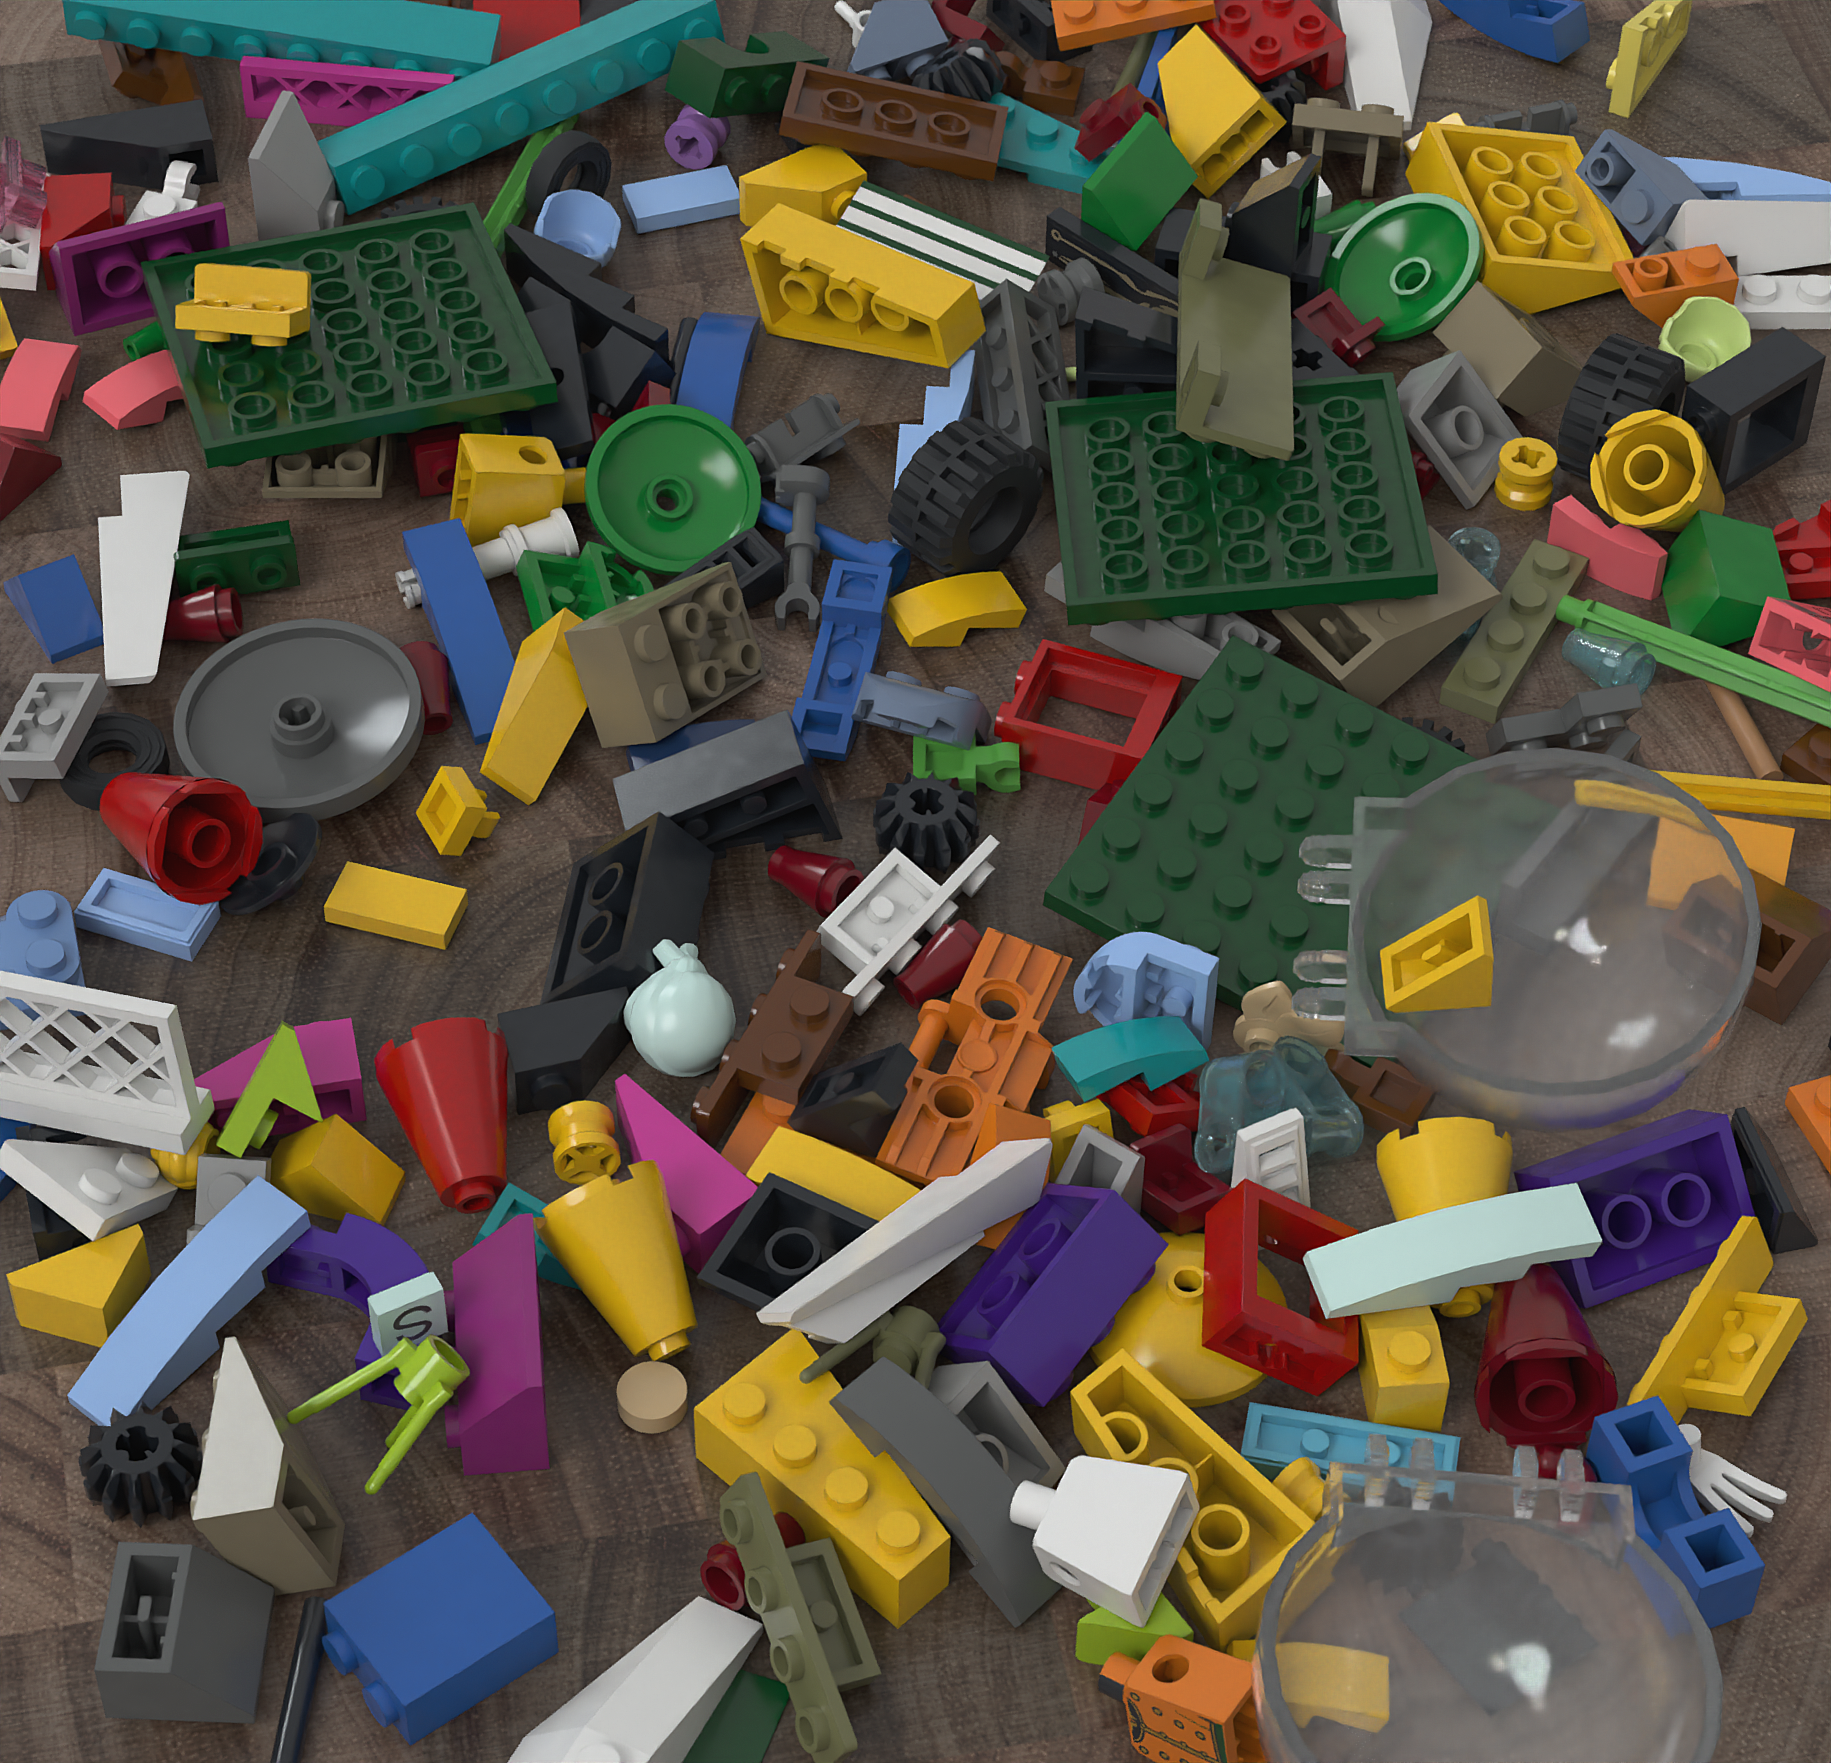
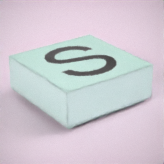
(408, 1311)

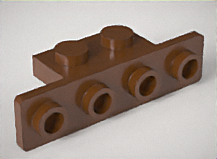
(151, 73)
(784, 1041)

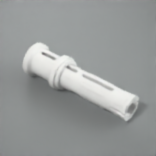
(501, 555)

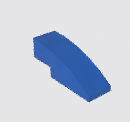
(1533, 27)

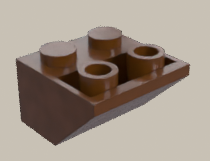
(1790, 949)

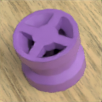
(696, 138)

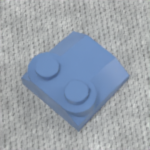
(41, 943)

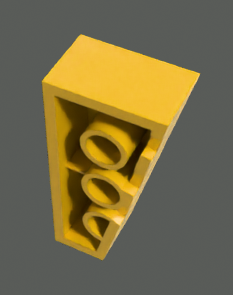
(856, 293)
(1242, 1517)

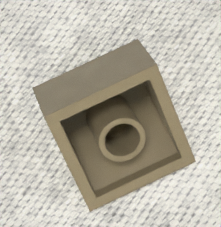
(1509, 351)

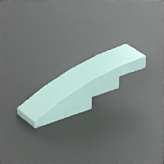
(1451, 1248)

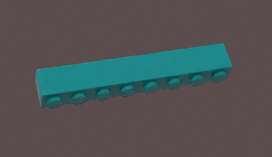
(322, 31)
(512, 99)

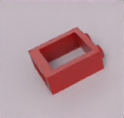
(1097, 682)
(1239, 1322)

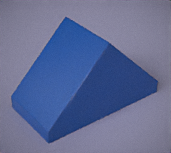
(57, 608)

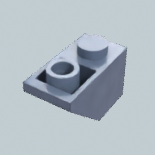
(898, 40)
(1636, 185)

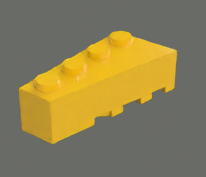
(825, 1477)

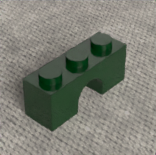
(736, 82)

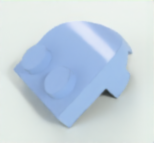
(1150, 978)

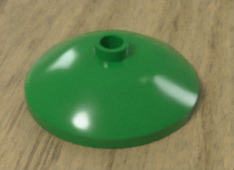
(1407, 263)
(674, 456)

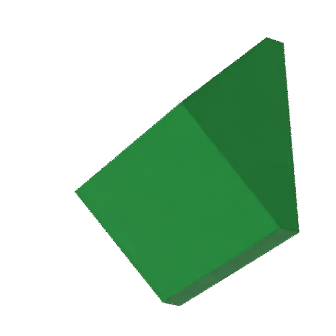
(1136, 184)
(1721, 578)

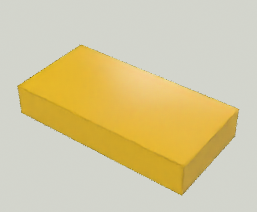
(396, 905)

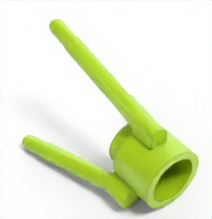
(425, 1380)

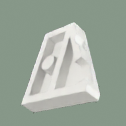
(87, 1184)

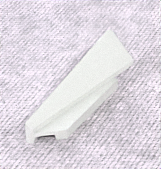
(1757, 233)
(139, 573)
(912, 1244)

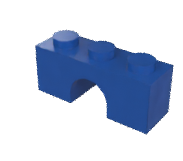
(1707, 1552)

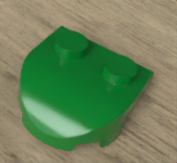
(579, 584)

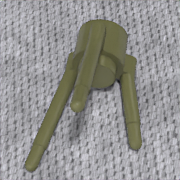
(904, 1337)

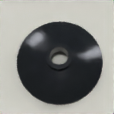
(280, 867)

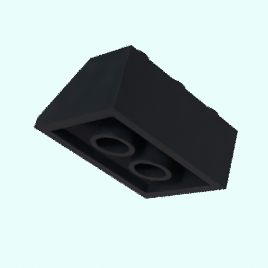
(624, 904)

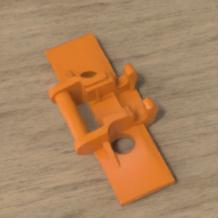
(993, 1062)

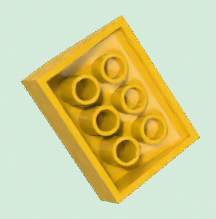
(1538, 220)

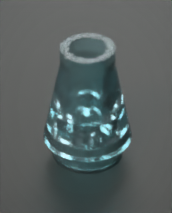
(1609, 659)

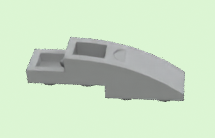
(1176, 644)

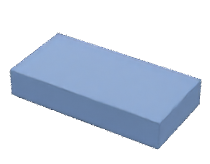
(681, 199)
(145, 915)

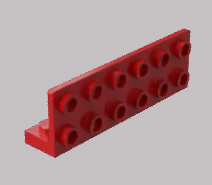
(1279, 36)

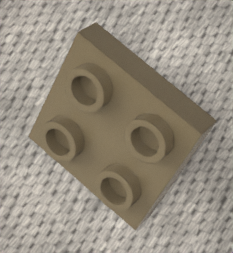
(1367, 133)

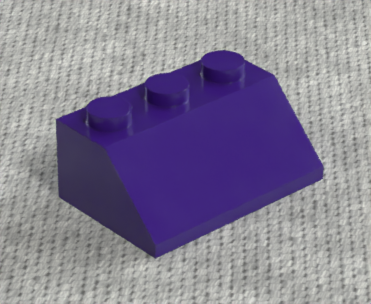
(1657, 1198)
(1052, 1289)

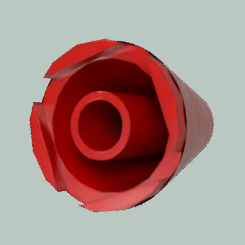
(185, 831)
(452, 1106)

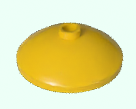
(1164, 1328)

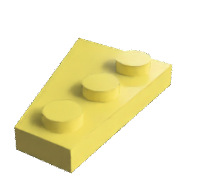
(1644, 50)

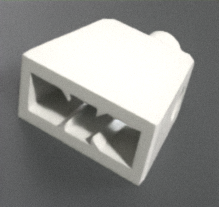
(1109, 1530)

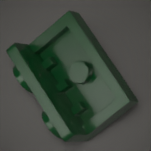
(239, 557)

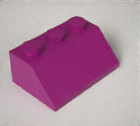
(101, 272)
(500, 1339)

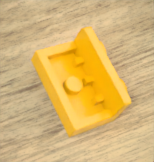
(249, 301)

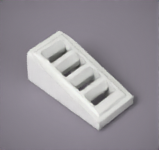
(1281, 1169)

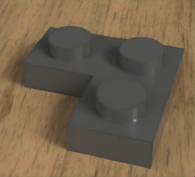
(1581, 722)

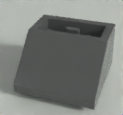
(182, 1636)

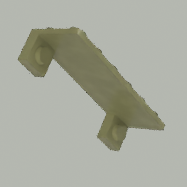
(1232, 346)

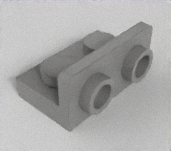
(47, 729)

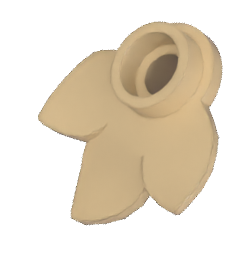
(1270, 1016)

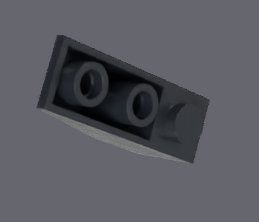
(133, 144)

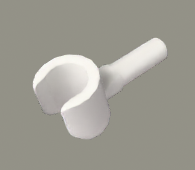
(856, 20)

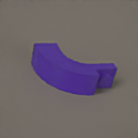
(352, 1267)

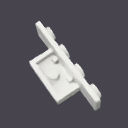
(889, 911)

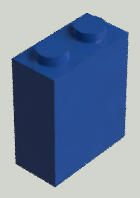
(439, 1629)

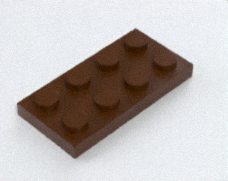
(894, 121)

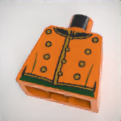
(1186, 1703)

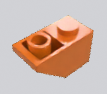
(1663, 281)

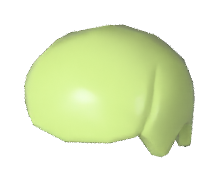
(1705, 334)

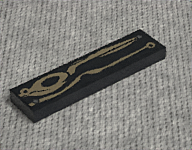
(1120, 269)

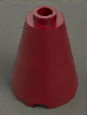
(1541, 1365)

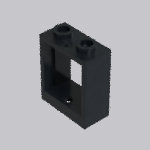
(1774, 383)

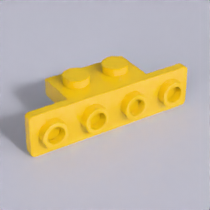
(1727, 1335)

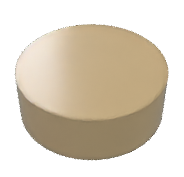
(652, 1397)

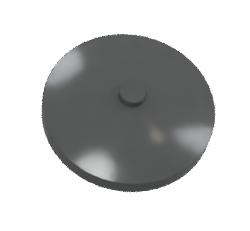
(302, 717)

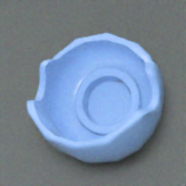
(580, 224)

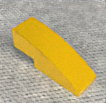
(831, 1173)

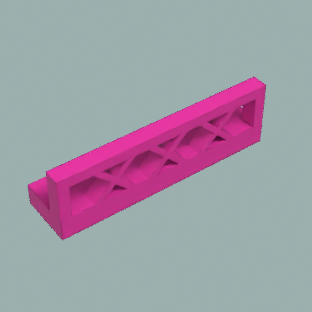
(331, 91)

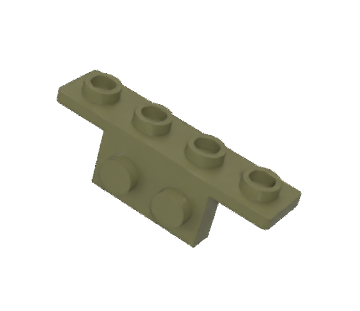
(808, 1618)

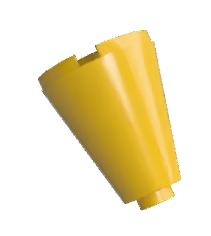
(1655, 473)
(1442, 1168)
(625, 1258)

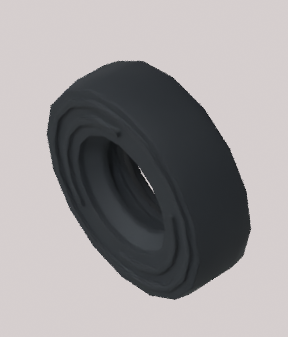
(558, 159)
(109, 733)

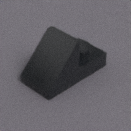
(856, 1100)

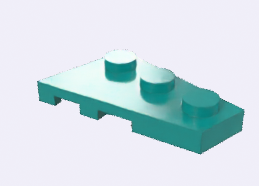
(1043, 148)

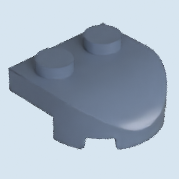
(907, 707)

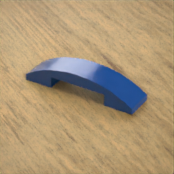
(718, 363)
(845, 649)

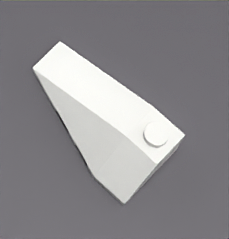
(1382, 51)
(653, 1697)

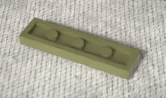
(1513, 632)

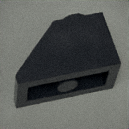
(1276, 218)
(563, 1047)

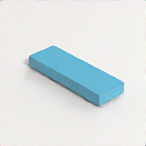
(1282, 1435)

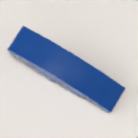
(462, 621)

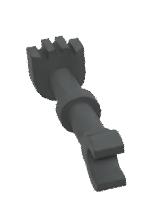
(804, 490)

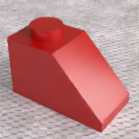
(77, 208)

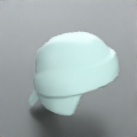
(680, 1014)

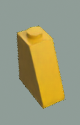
(1213, 110)

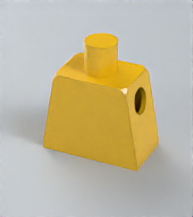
(508, 483)

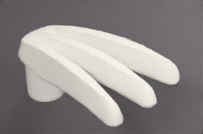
(1720, 1482)

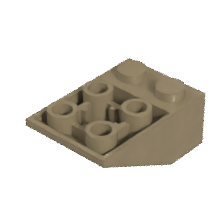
(333, 470)
(1383, 642)
(665, 657)
(262, 1487)

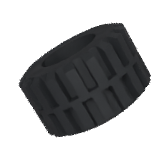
(1613, 384)
(965, 498)

